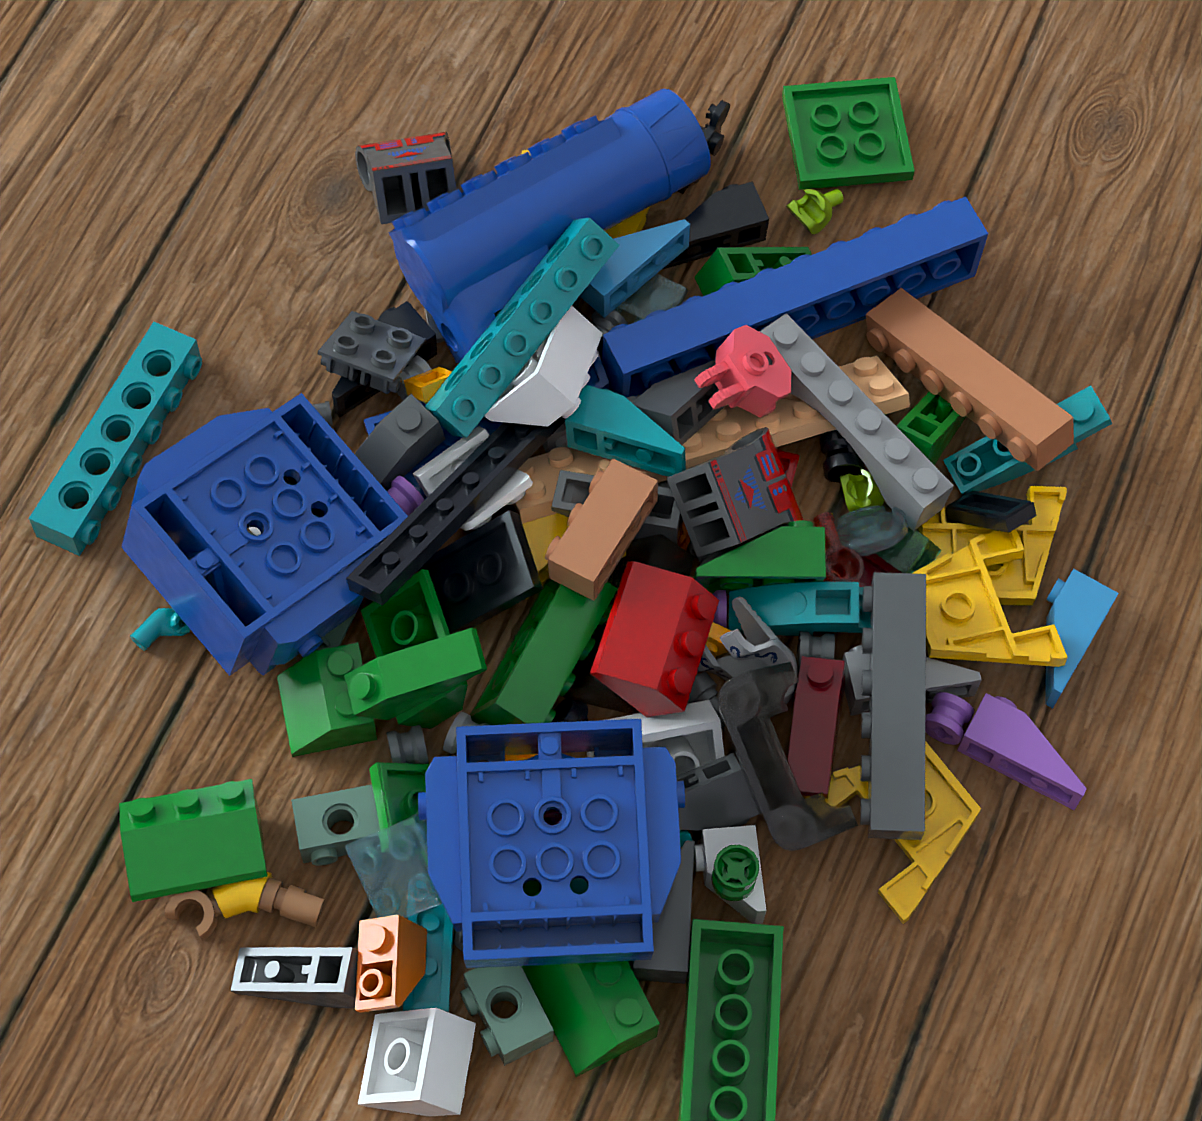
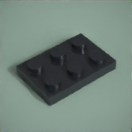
(484, 572)

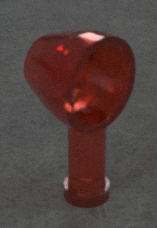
(838, 558)

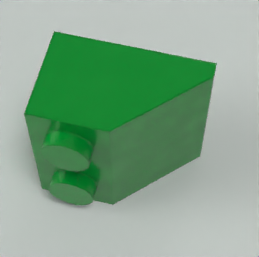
(319, 703)

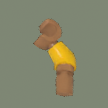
(246, 896)

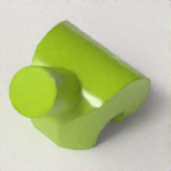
(815, 208)
(860, 491)

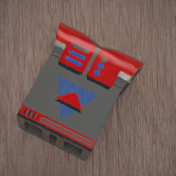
(406, 173)
(735, 494)

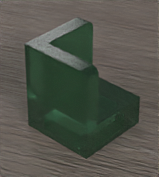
(910, 553)

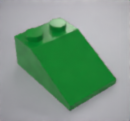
(779, 557)

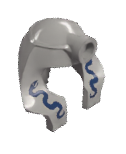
(757, 651)

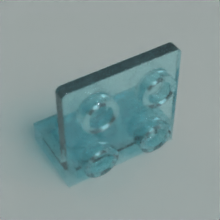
(395, 868)

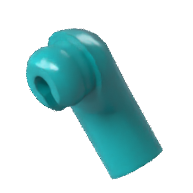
(160, 623)

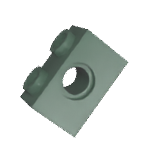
(318, 814)
(511, 1036)

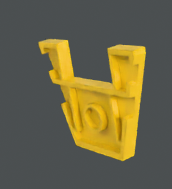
(1015, 580)
(966, 614)
(948, 818)

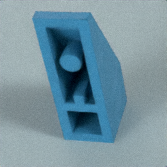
(635, 263)
(1077, 615)

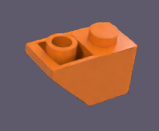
(388, 962)

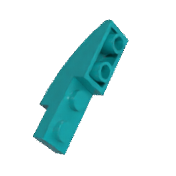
(991, 463)
(805, 607)

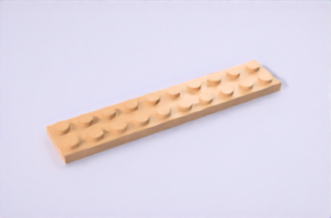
(787, 424)

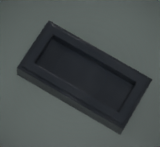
(990, 511)

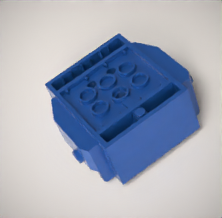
(270, 591)
(493, 838)

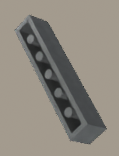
(895, 706)

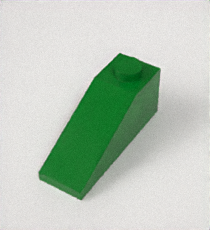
(742, 263)
(931, 425)
(414, 675)

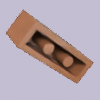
(601, 528)

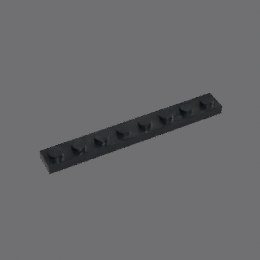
(447, 510)

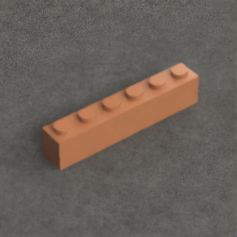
(970, 379)

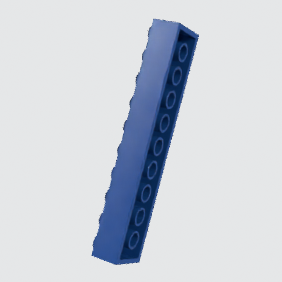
(816, 291)

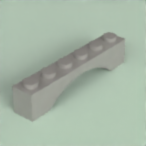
(895, 463)

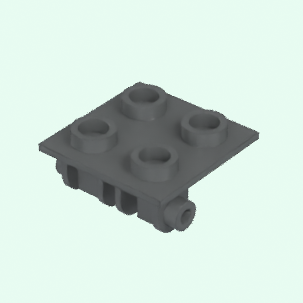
(372, 349)

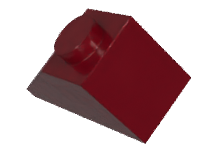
(816, 723)

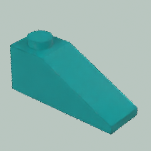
(618, 430)

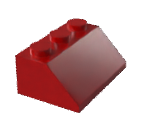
(655, 639)

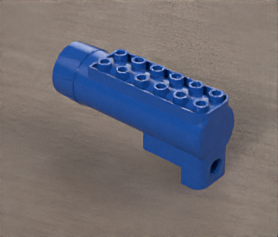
(485, 241)

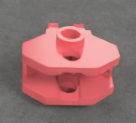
(745, 373)

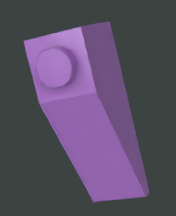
(1015, 747)

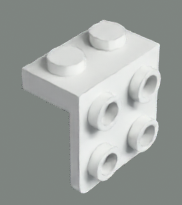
(443, 465)

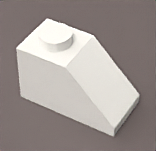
(705, 853)

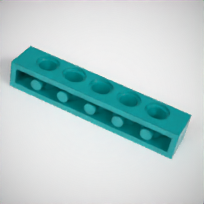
(521, 327)
(157, 352)

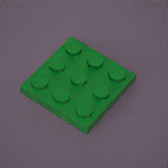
(847, 133)

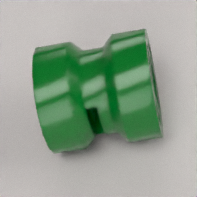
(740, 865)

